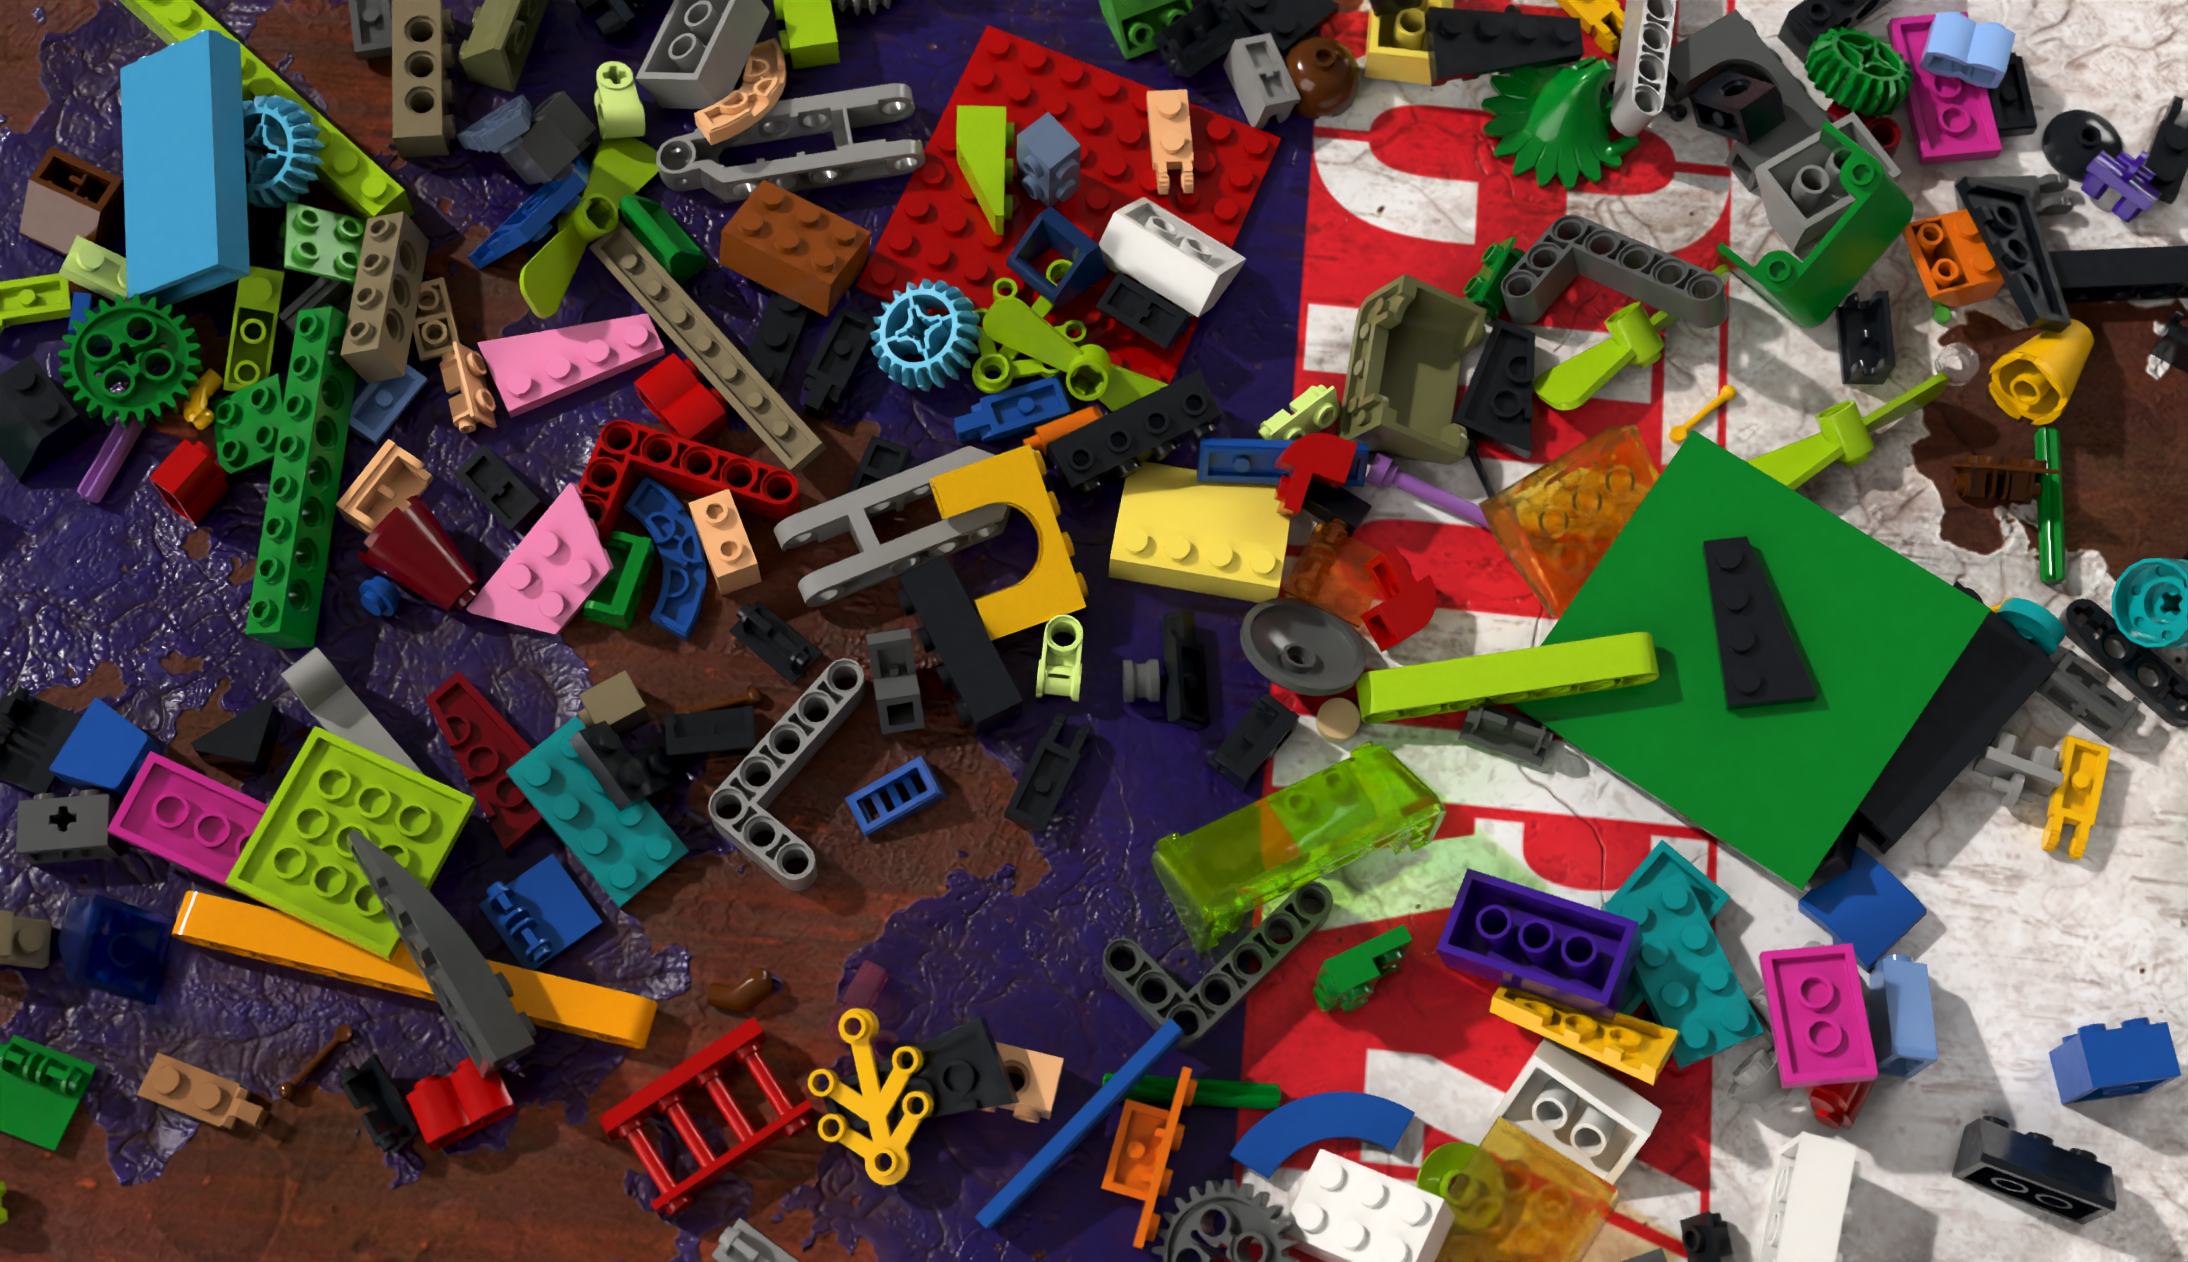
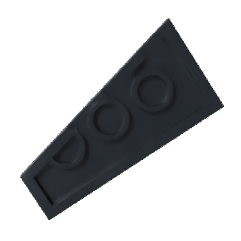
(2018, 248)

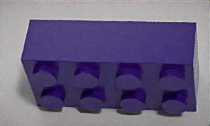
(1540, 944)

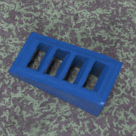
(902, 810)

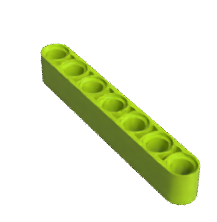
(1507, 677)

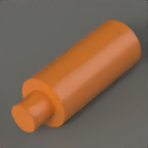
(1055, 429)

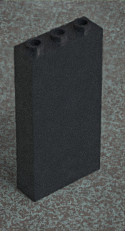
(1964, 714)

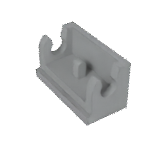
(1261, 80)

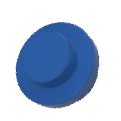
(379, 596)

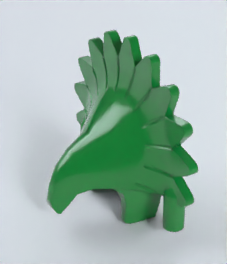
(1556, 121)

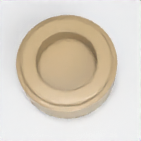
(1338, 720)

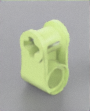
(618, 102)
(1061, 666)

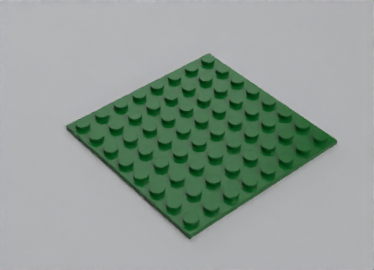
(1860, 615)

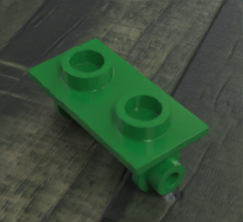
(1484, 287)

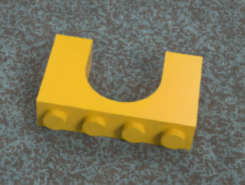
(1052, 584)

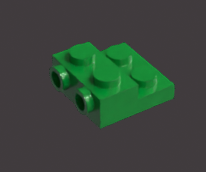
(1351, 975)

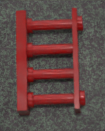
(666, 1096)

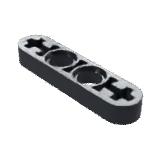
(2126, 668)

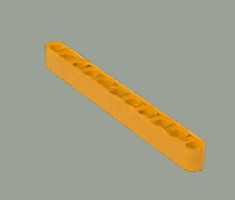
(293, 943)

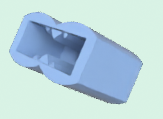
(1967, 49)

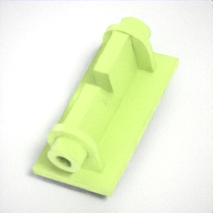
(1313, 412)

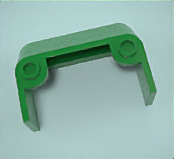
(1819, 284)

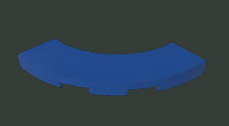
(681, 555)
(1317, 1119)

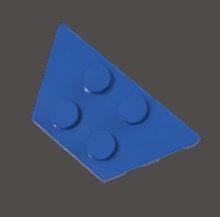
(533, 216)

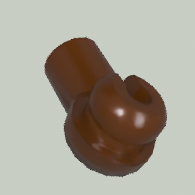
(745, 994)

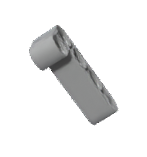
(338, 708)

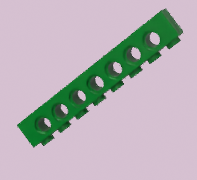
(303, 484)

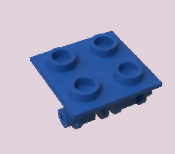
(539, 913)

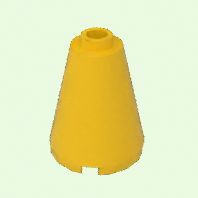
(2041, 373)

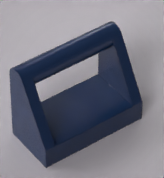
(1056, 232)

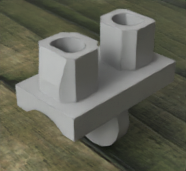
(2016, 775)

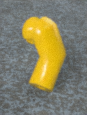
(196, 409)

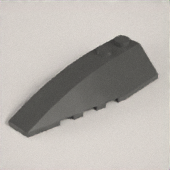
(450, 963)

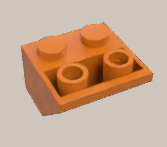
(1953, 259)

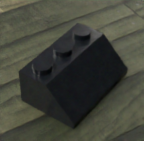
(2035, 1171)

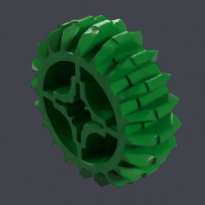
(1859, 71)

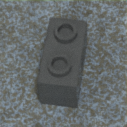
(42, 824)

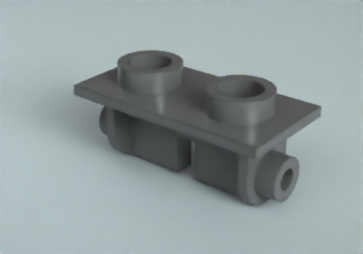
(1506, 734)

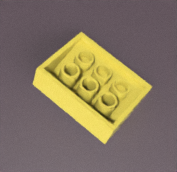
(1199, 534)

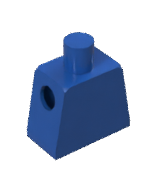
(103, 752)

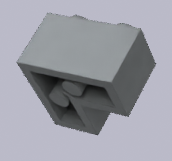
(554, 139)

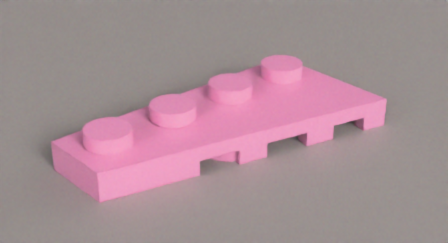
(563, 360)

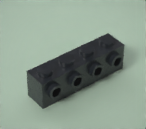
(1134, 434)
(960, 646)

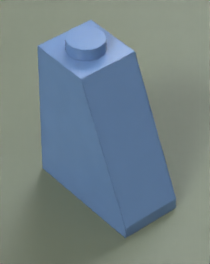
(1901, 1016)

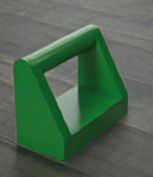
(662, 237)

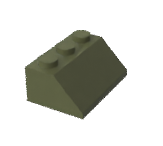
(501, 41)

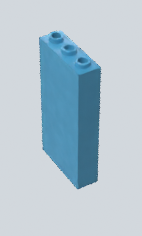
(184, 169)

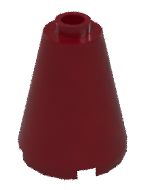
(421, 557)

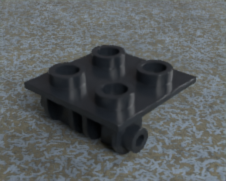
(31, 738)

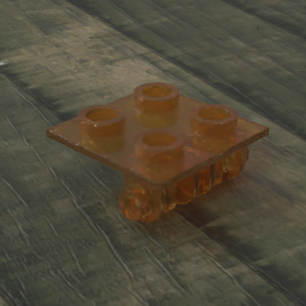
(1334, 573)

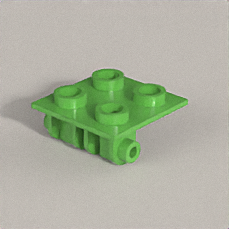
(322, 242)

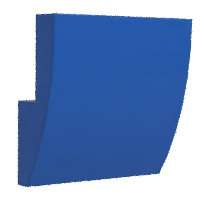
(1864, 909)

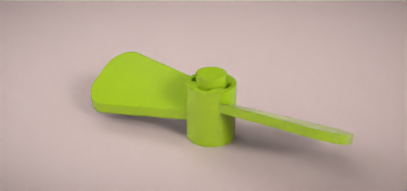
(617, 169)
(1022, 329)
(1633, 342)
(1843, 435)

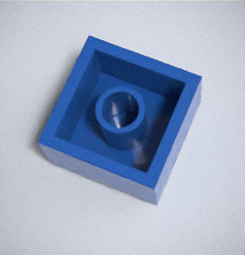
(2114, 1061)

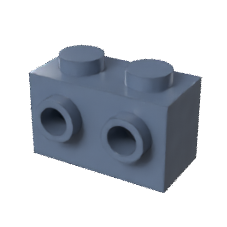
(1048, 161)

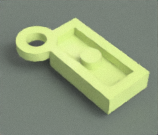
(96, 269)

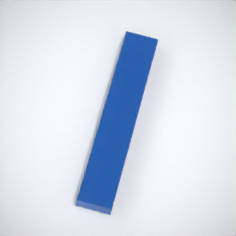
(1080, 1125)

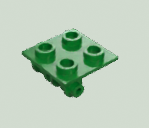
(248, 424)
(40, 1091)

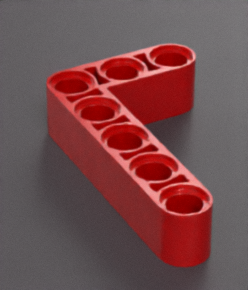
(676, 473)

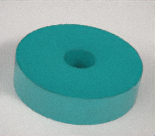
(2033, 623)

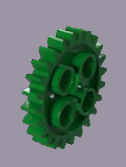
(146, 393)

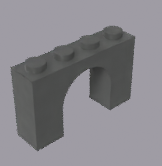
(1735, 46)

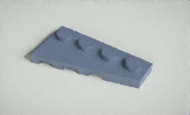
(499, 129)

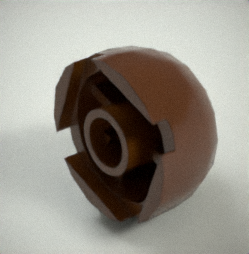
(1323, 75)

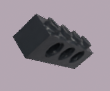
(1815, 17)

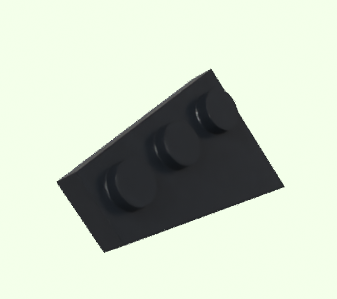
(1500, 391)

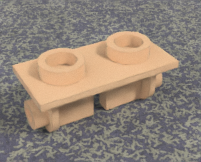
(465, 372)

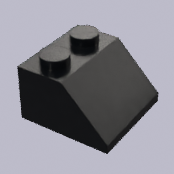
(35, 420)

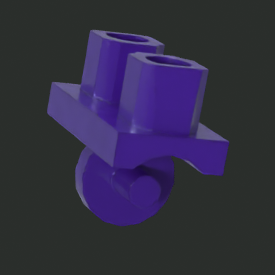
(2125, 176)

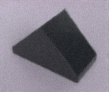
(244, 741)

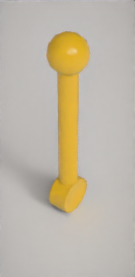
(1679, 433)

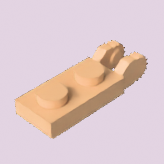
(1170, 137)

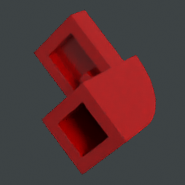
(1314, 458)
(1406, 604)

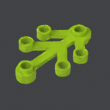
(1003, 361)

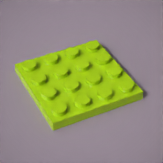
(300, 847)

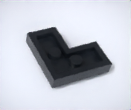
(623, 776)

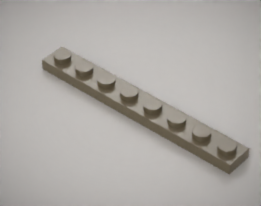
(708, 349)

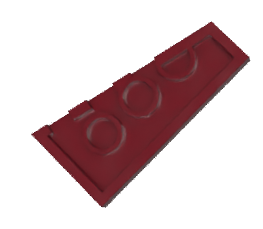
(485, 750)

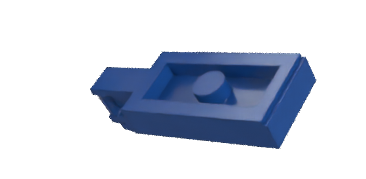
(1014, 411)

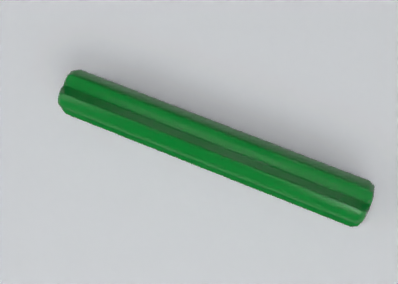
(2050, 508)
(1207, 1092)

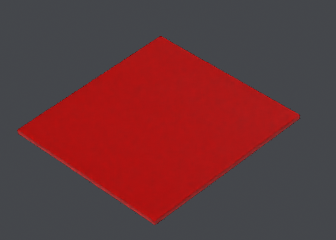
(947, 238)

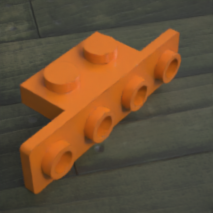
(1142, 1150)

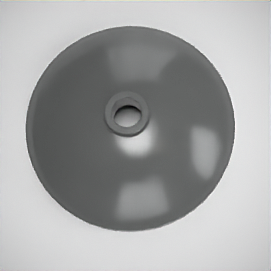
(1302, 647)

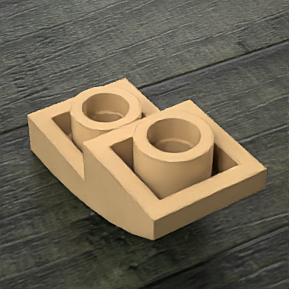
(434, 321)

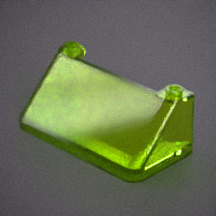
(1294, 839)

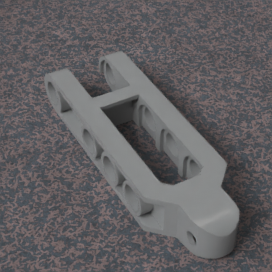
(698, 166)
(885, 561)

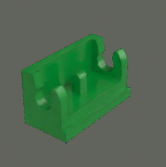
(621, 591)

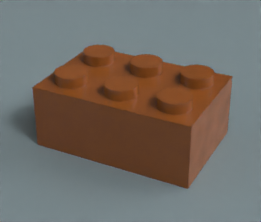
(794, 247)

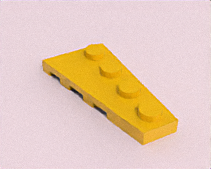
(1625, 1043)

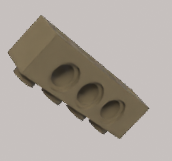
(426, 132)
(385, 297)

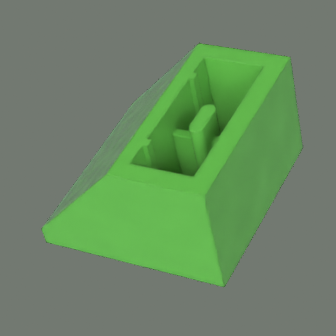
(1138, 20)

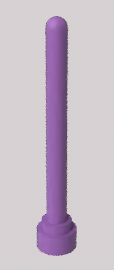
(1386, 472)

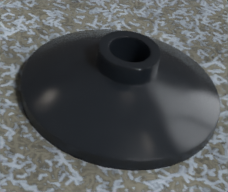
(2068, 150)

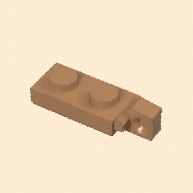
(199, 1094)

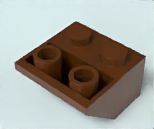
(71, 200)

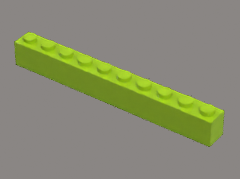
(345, 169)

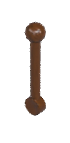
(753, 696)
(343, 1034)

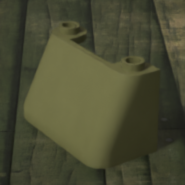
(1408, 371)

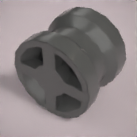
(1141, 680)

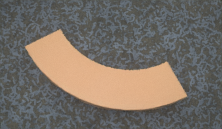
(761, 89)

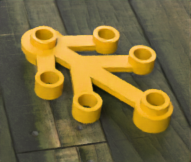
(874, 1103)

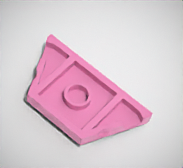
(549, 570)

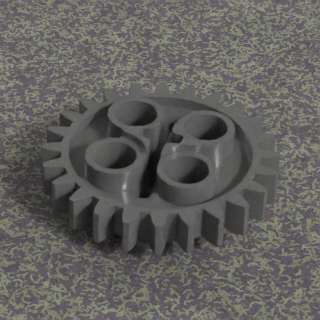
(1245, 1220)

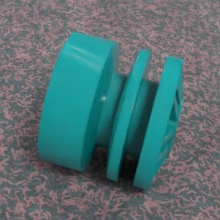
(2153, 603)

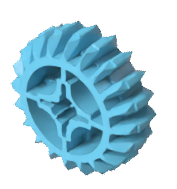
(284, 127)
(945, 338)

